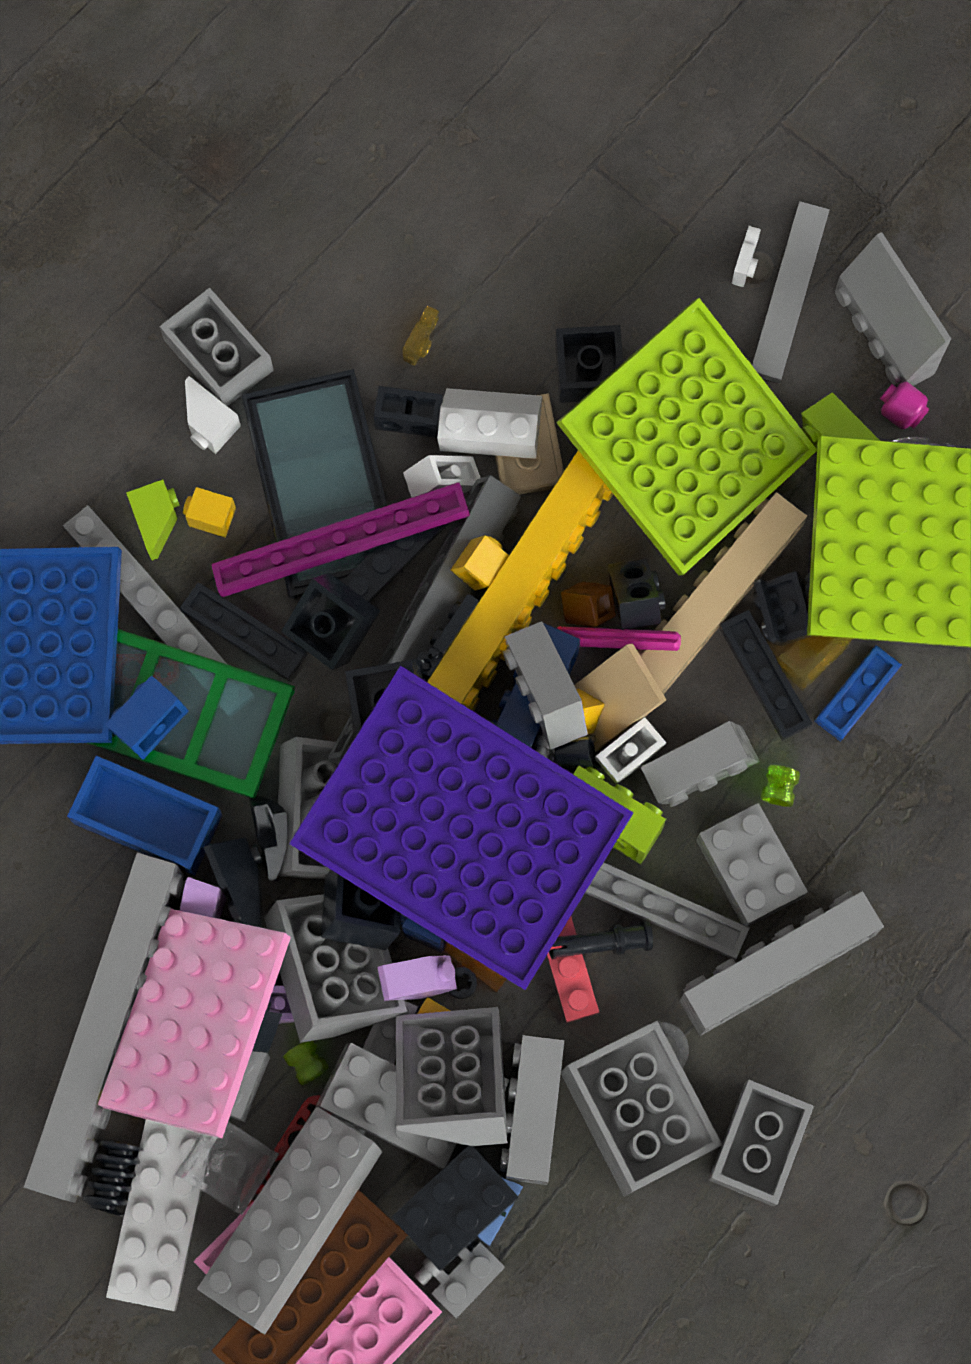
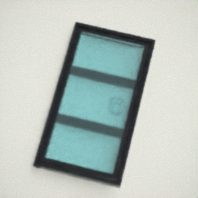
(314, 462)

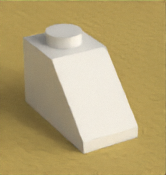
(208, 417)
(441, 471)
(630, 750)

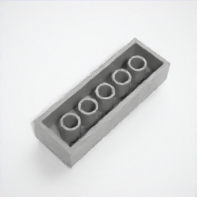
(780, 963)
(290, 1220)

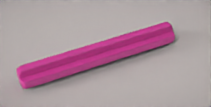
(619, 638)

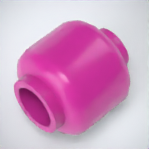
(904, 405)

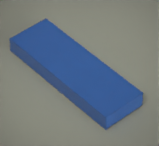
(858, 693)

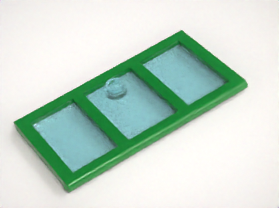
(229, 718)

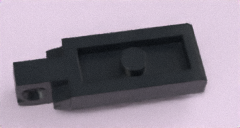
(444, 638)

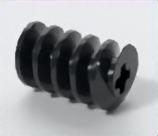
(112, 1176)

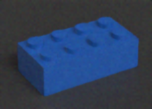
(145, 815)

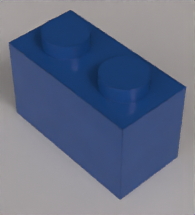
(146, 717)

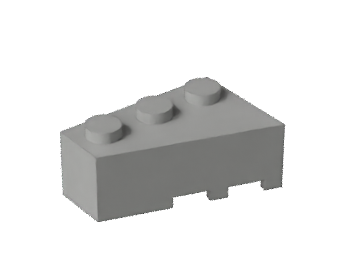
(547, 685)
(700, 764)

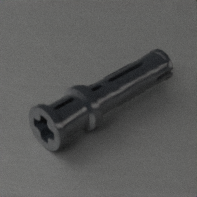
(616, 939)

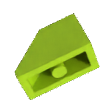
(154, 514)

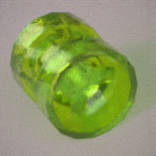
(780, 785)
(306, 1062)

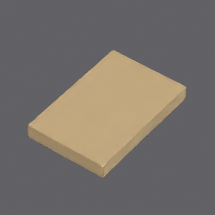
(537, 474)
(626, 691)

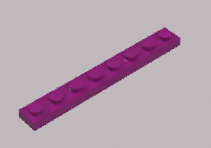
(340, 539)

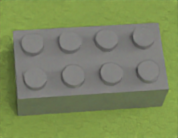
(365, 1096)
(534, 1109)

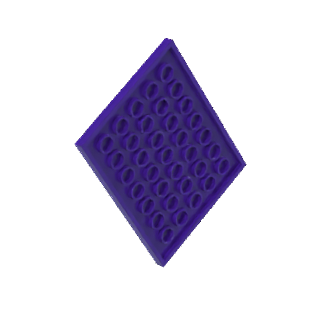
(461, 827)

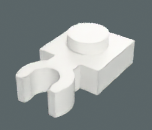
(746, 263)

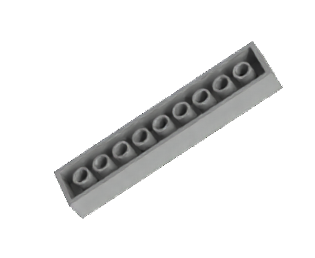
(75, 1116)

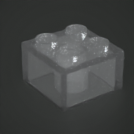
(228, 1167)

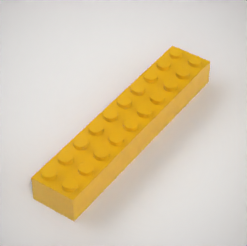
(521, 583)

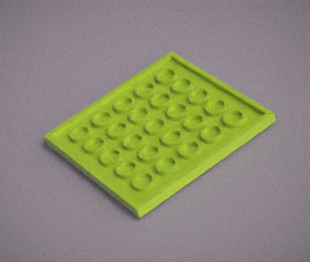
(687, 436)
(891, 543)

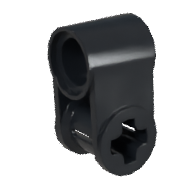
(577, 753)

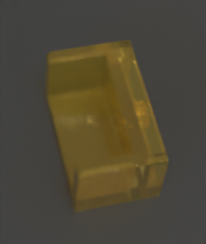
(810, 658)

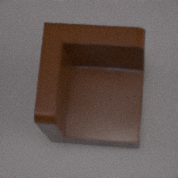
(588, 604)

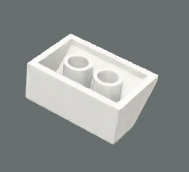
(489, 423)

